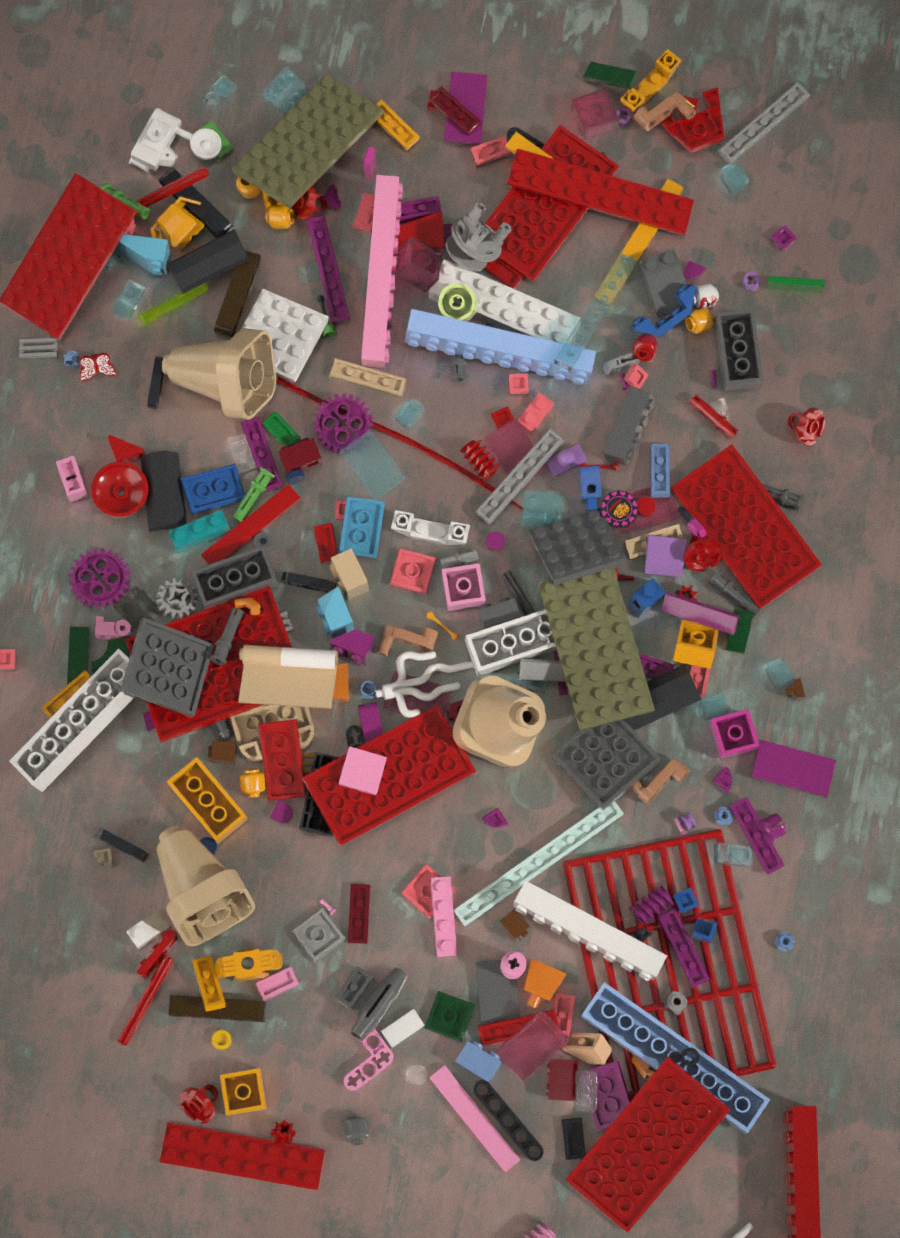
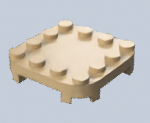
(247, 729)

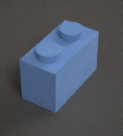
(478, 1061)

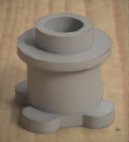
(670, 1004)

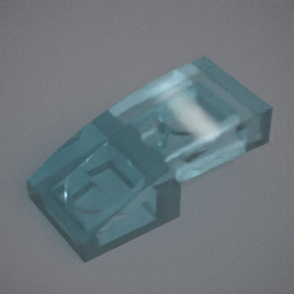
(129, 300)

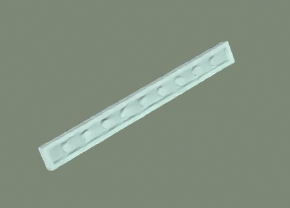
(537, 863)

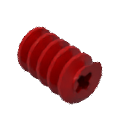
(479, 459)

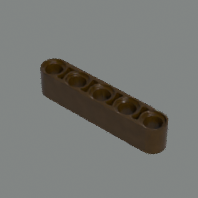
(237, 295)
(234, 1009)

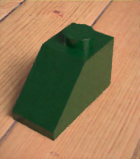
(738, 641)

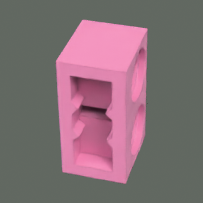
(71, 478)

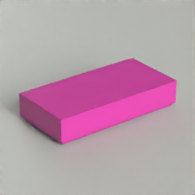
(369, 162)

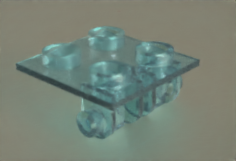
(285, 90)
(541, 508)

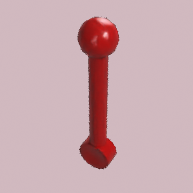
(614, 466)

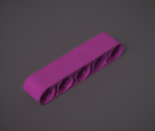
(370, 721)

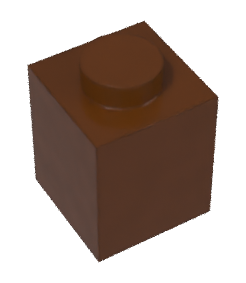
(223, 752)
(515, 925)

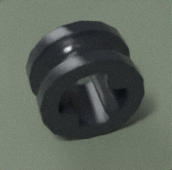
(642, 935)
(684, 1053)

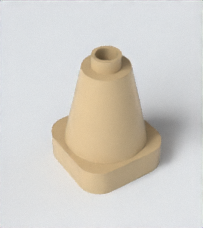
(229, 371)
(499, 721)
(200, 889)

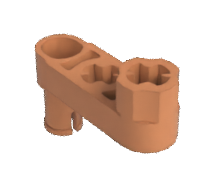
(649, 119)
(424, 641)
(674, 769)

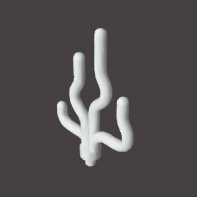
(405, 687)

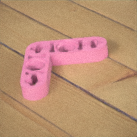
(375, 1052)

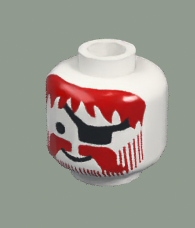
(705, 296)

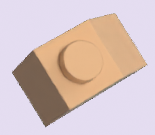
(588, 1047)

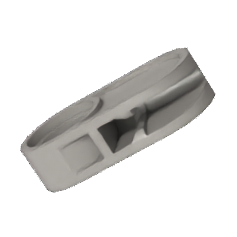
(619, 364)

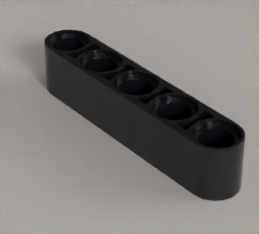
(213, 220)
(511, 1130)

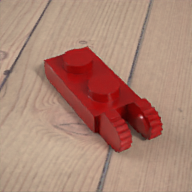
(157, 952)

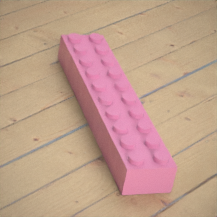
(381, 269)

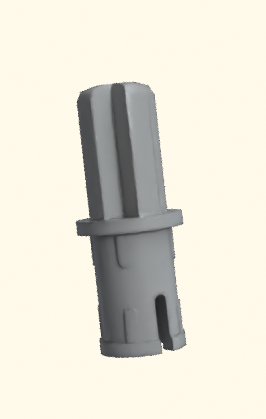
(459, 559)

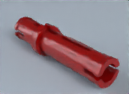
(719, 421)

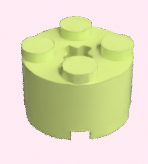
(462, 293)

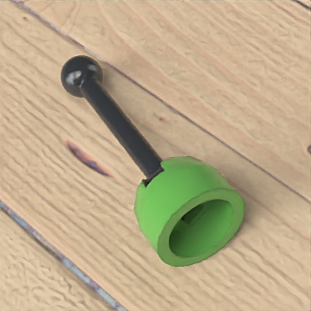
(330, 329)

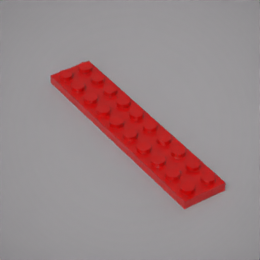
(600, 192)

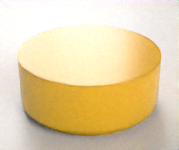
(221, 1039)

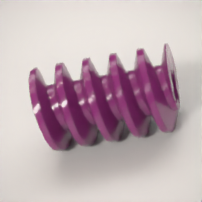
(651, 905)

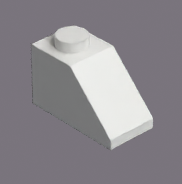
(149, 929)

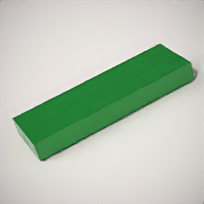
(795, 284)

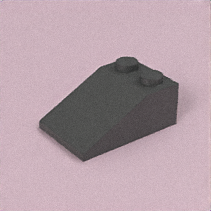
(662, 278)

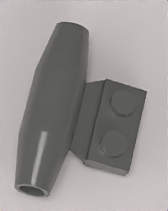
(370, 998)

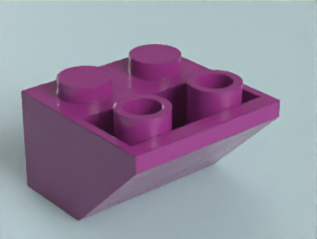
(354, 645)

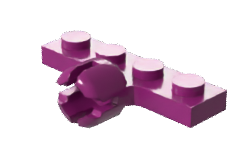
(761, 833)

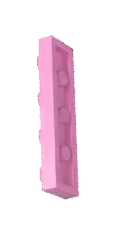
(443, 916)

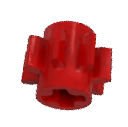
(687, 591)
(285, 1128)

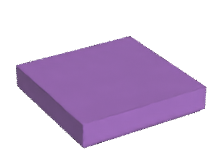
(664, 556)

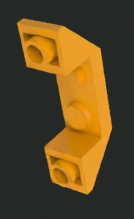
(652, 83)

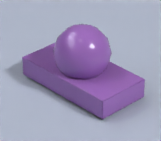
(566, 460)

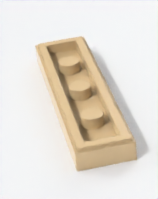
(367, 377)

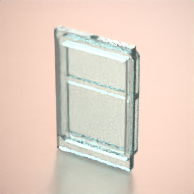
(372, 465)

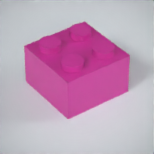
(734, 734)

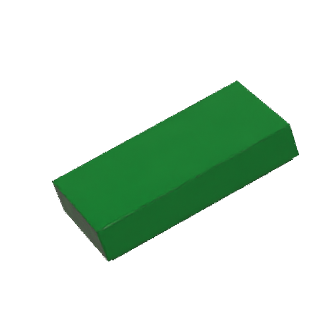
(280, 430)

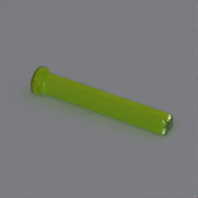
(171, 304)

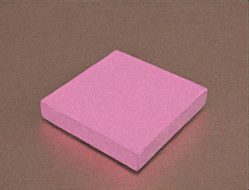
(362, 771)

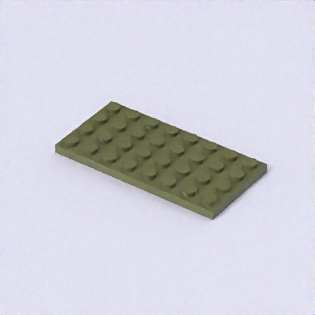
(307, 141)
(596, 649)

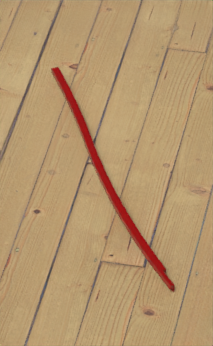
(400, 437)

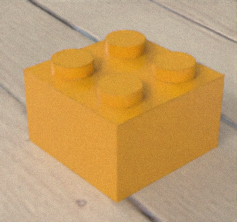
(695, 644)
(243, 1092)

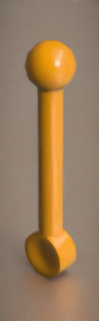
(430, 616)

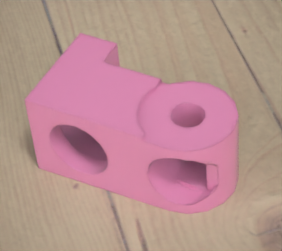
(112, 630)

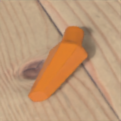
(642, 1067)

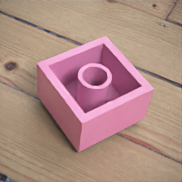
(463, 587)

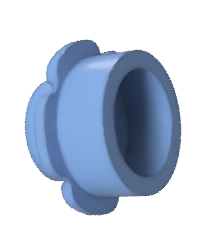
(71, 358)
(363, 689)
(718, 816)
(784, 936)

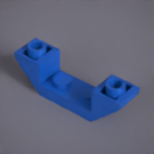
(685, 298)

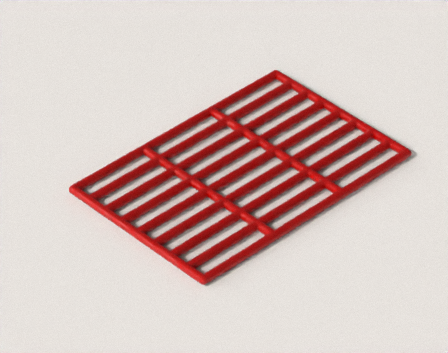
(716, 913)

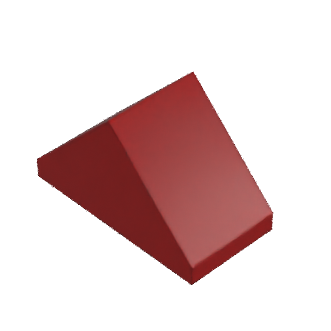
(124, 450)

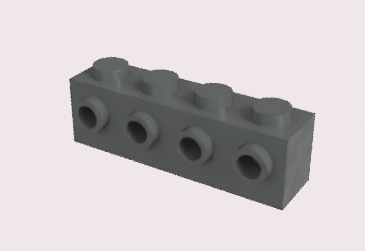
(628, 426)

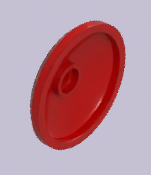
(116, 478)

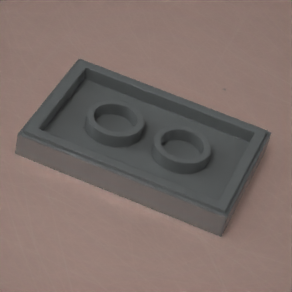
(496, 993)

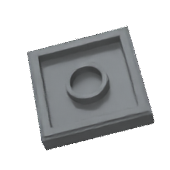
(318, 935)

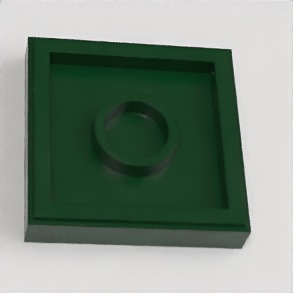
(449, 1016)

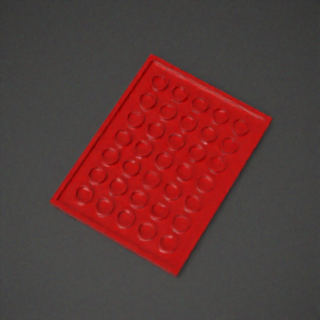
(222, 683)

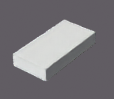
(402, 1028)

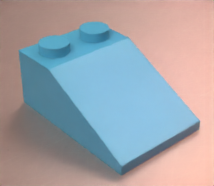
(147, 252)

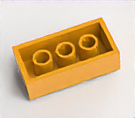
(207, 800)

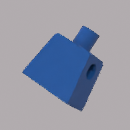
(590, 478)
(647, 598)

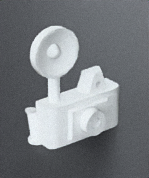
(158, 135)

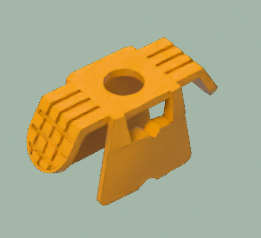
(177, 224)
(263, 961)

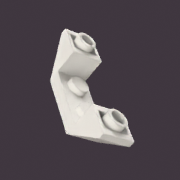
(428, 530)

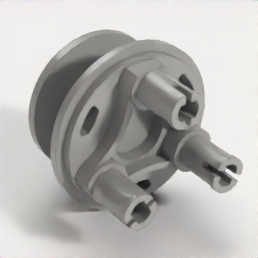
(474, 241)

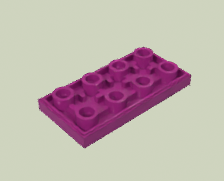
(471, 93)
(793, 768)

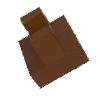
(796, 690)

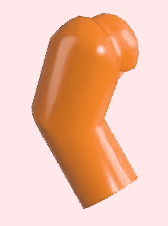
(248, 603)

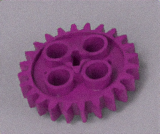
(355, 412)
(86, 589)

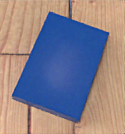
(213, 489)

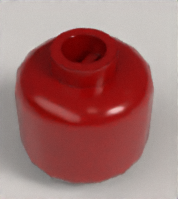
(645, 347)

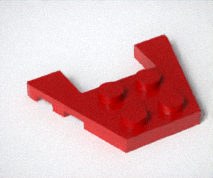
(702, 129)

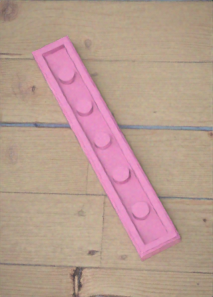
(474, 1118)

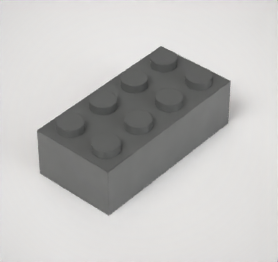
(738, 350)
(234, 577)

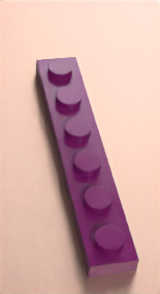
(328, 269)

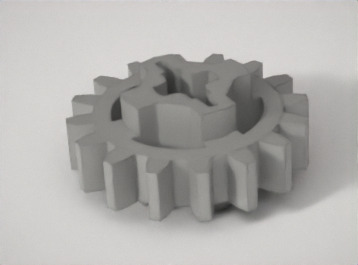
(173, 591)

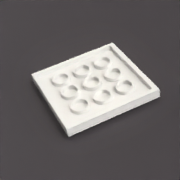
(292, 331)

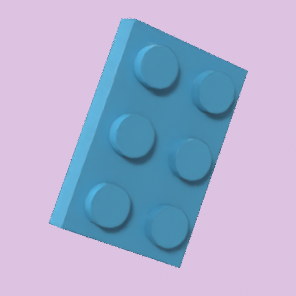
(362, 526)

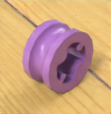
(625, 111)
(751, 275)
(687, 821)

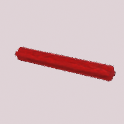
(173, 187)
(145, 1000)

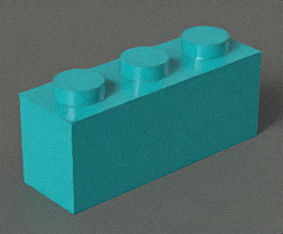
(199, 531)

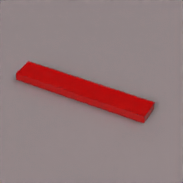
(251, 525)

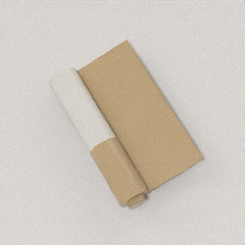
(288, 676)

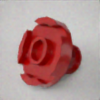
(306, 204)
(809, 426)
(702, 553)
(197, 1104)

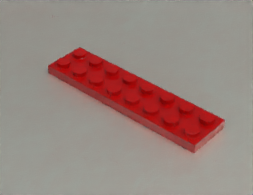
(242, 1156)

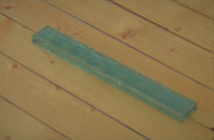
(595, 312)

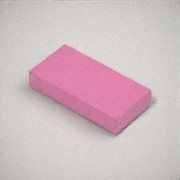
(277, 983)

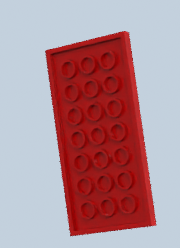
(541, 222)
(67, 256)
(748, 526)
(418, 766)
(648, 1144)

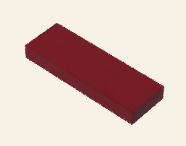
(454, 111)
(359, 914)

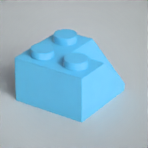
(335, 613)

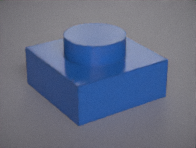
(685, 900)

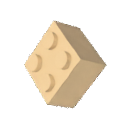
(349, 573)

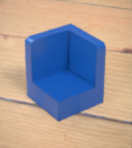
(703, 931)

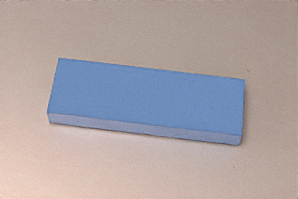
(660, 469)

